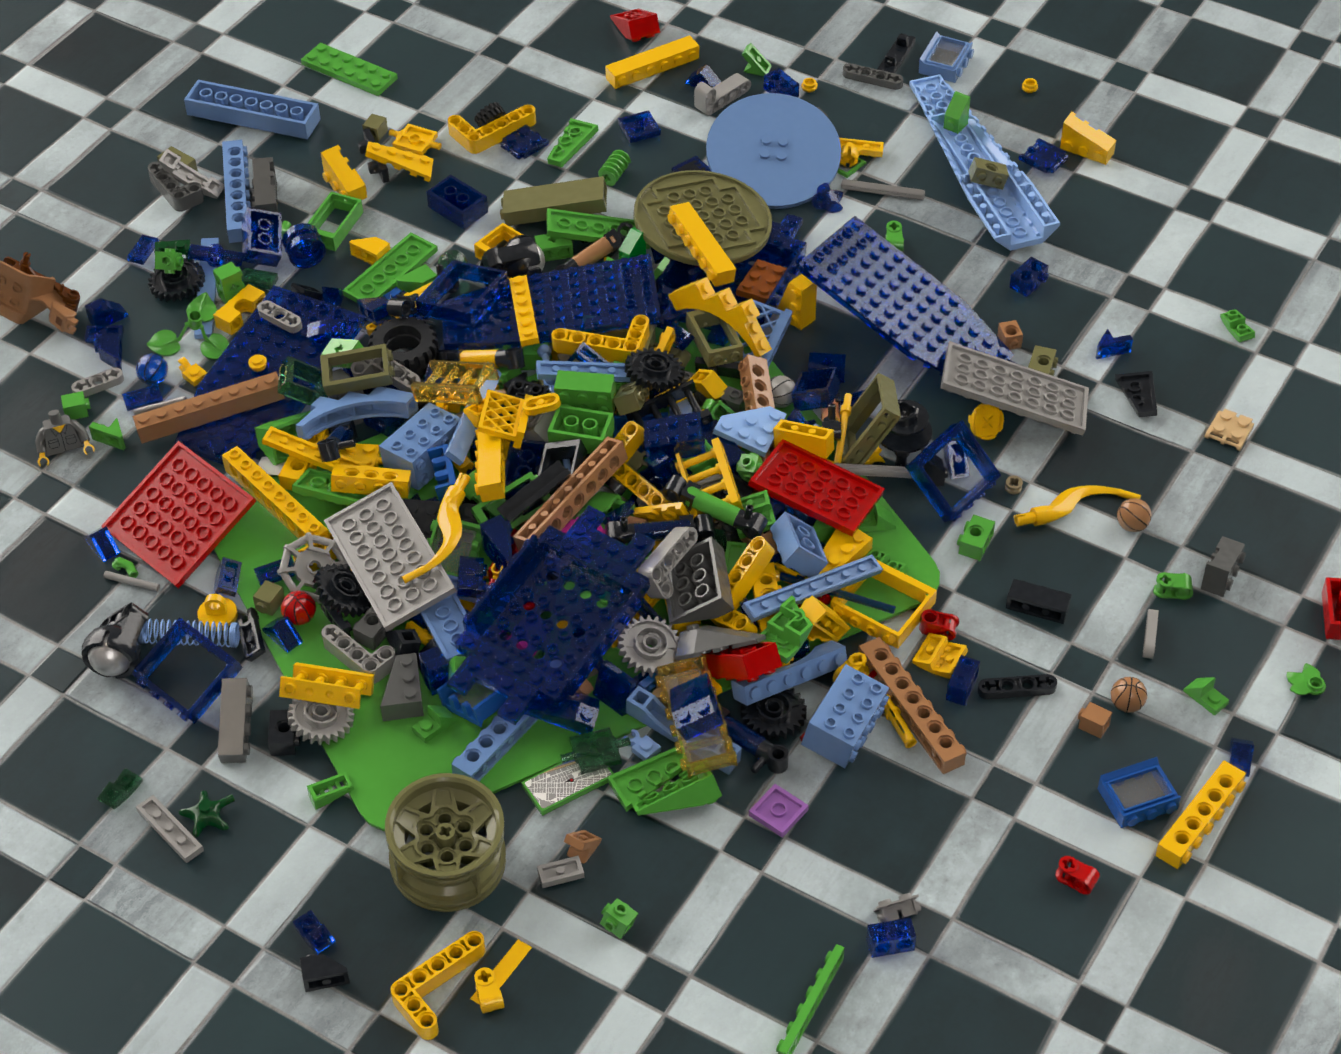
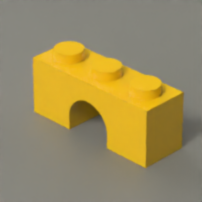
(229, 316)

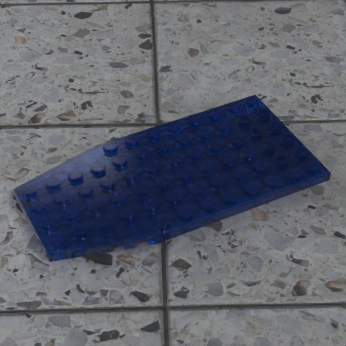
(896, 296)
(576, 298)
(274, 343)

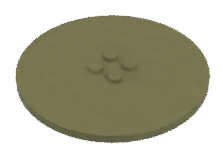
(727, 207)

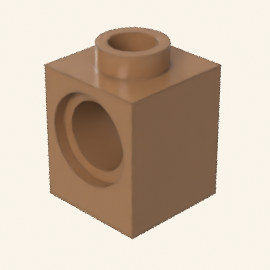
(1010, 334)

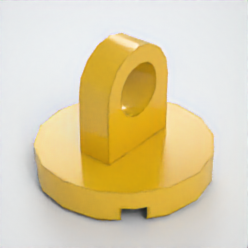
(986, 421)
(217, 609)

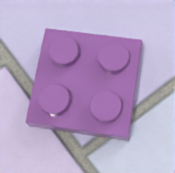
(778, 810)

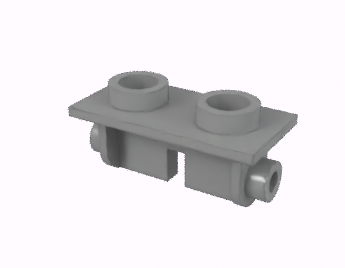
(889, 909)

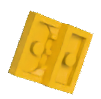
(939, 655)

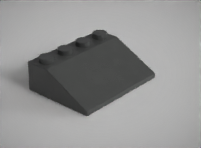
(700, 585)

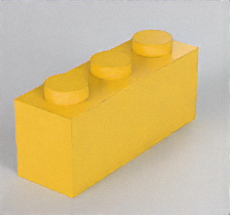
(809, 437)

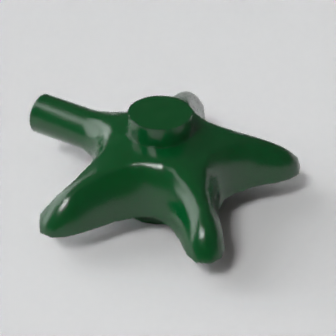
(207, 813)

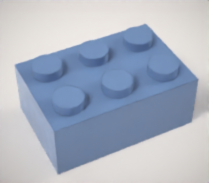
(798, 545)

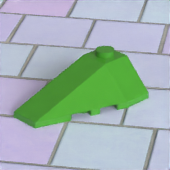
(285, 424)
(681, 794)

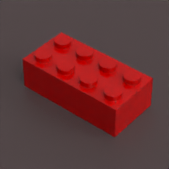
(744, 662)

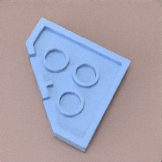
(750, 428)

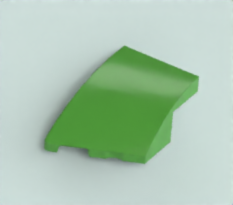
(788, 629)

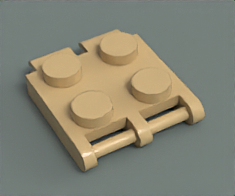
(1231, 428)

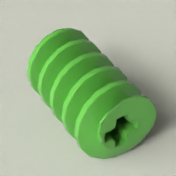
(614, 167)

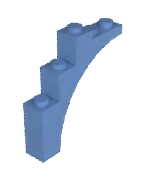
(353, 406)

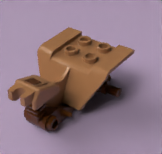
(28, 293)

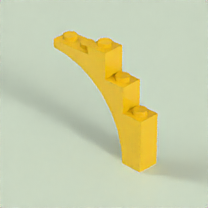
(723, 304)

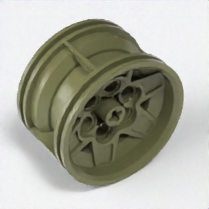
(424, 809)

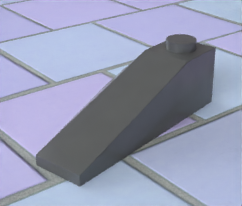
(701, 639)

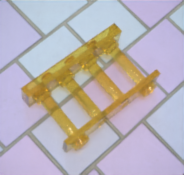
(454, 393)

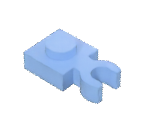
(643, 747)

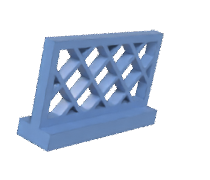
(778, 330)

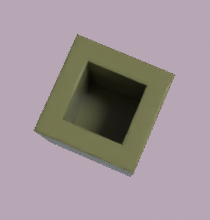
(377, 126)
(268, 598)

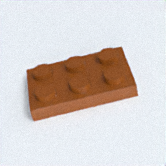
(760, 281)

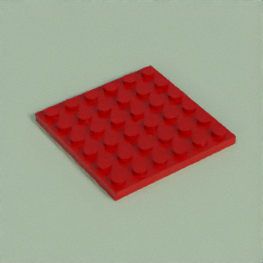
(178, 514)

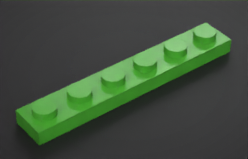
(814, 996)

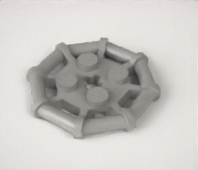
(308, 557)

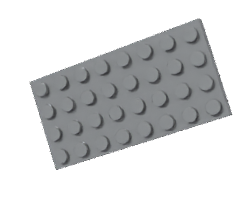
(1015, 388)
(380, 548)

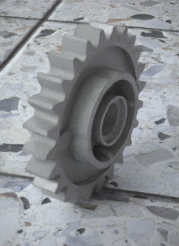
(638, 635)
(319, 720)

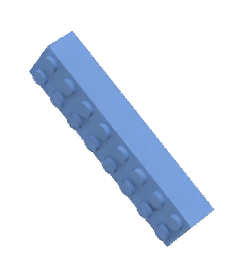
(252, 109)

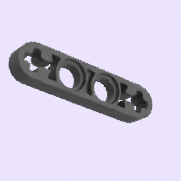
(855, 72)

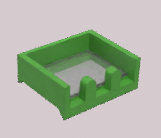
(467, 546)

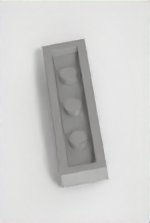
(169, 828)

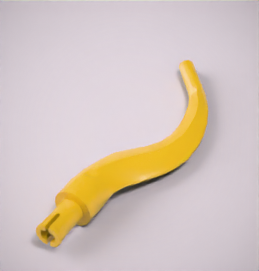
(1065, 503)
(449, 523)

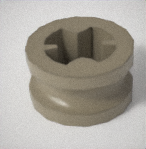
(1015, 480)

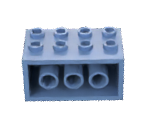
(409, 444)
(846, 716)

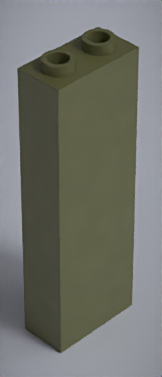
(531, 203)

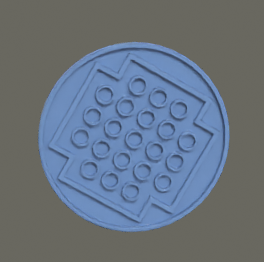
(775, 147)

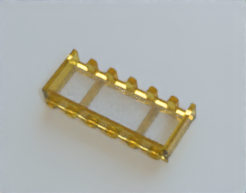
(708, 750)

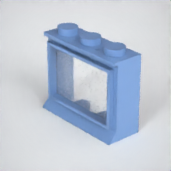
(945, 57)

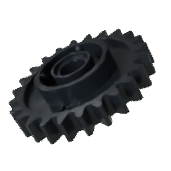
(179, 284)
(654, 369)
(340, 590)
(776, 715)

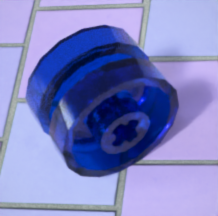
(303, 245)

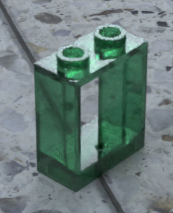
(304, 371)

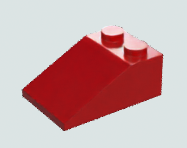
(636, 24)

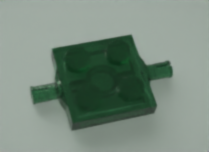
(595, 750)

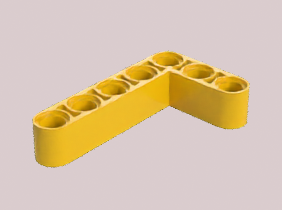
(492, 133)
(609, 347)
(631, 443)
(742, 579)
(433, 979)

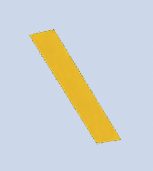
(508, 964)

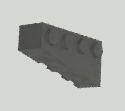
(235, 720)

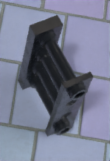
(669, 398)

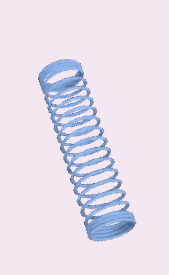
(234, 634)

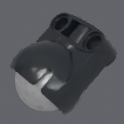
(517, 257)
(114, 645)

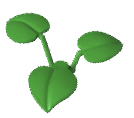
(200, 309)

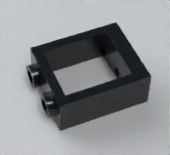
(563, 450)

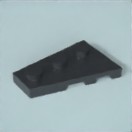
(1139, 391)

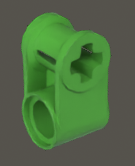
(894, 234)
(1175, 586)

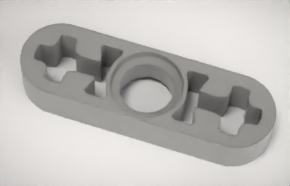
(284, 323)
(102, 376)
(1150, 633)

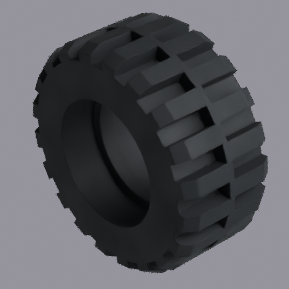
(408, 333)

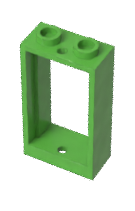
(338, 201)
(481, 517)

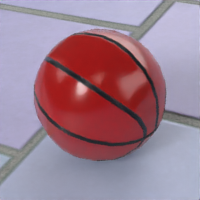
(298, 607)

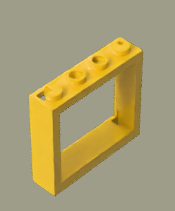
(903, 584)

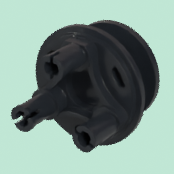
(910, 432)

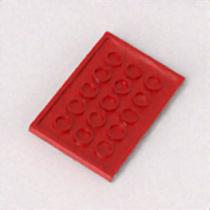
(817, 487)

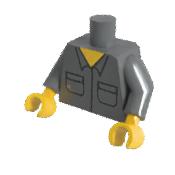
(60, 435)

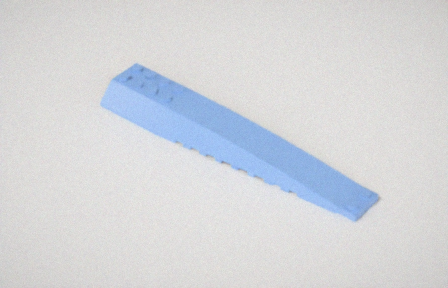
(1013, 215)

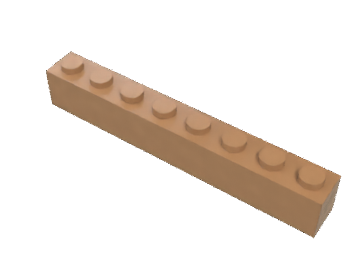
(207, 407)

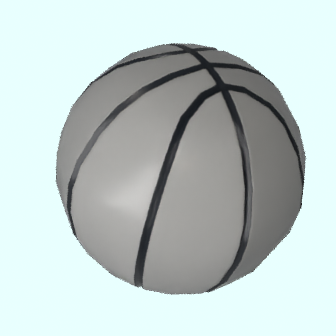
(782, 389)

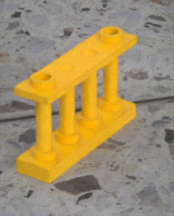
(722, 467)
(326, 685)

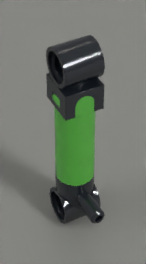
(693, 497)

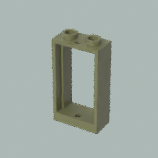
(700, 319)
(360, 382)

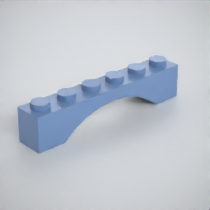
(818, 662)
(650, 711)

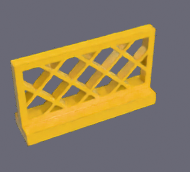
(518, 419)

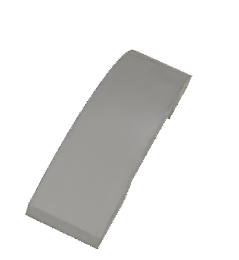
(185, 174)

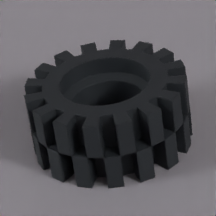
(489, 114)

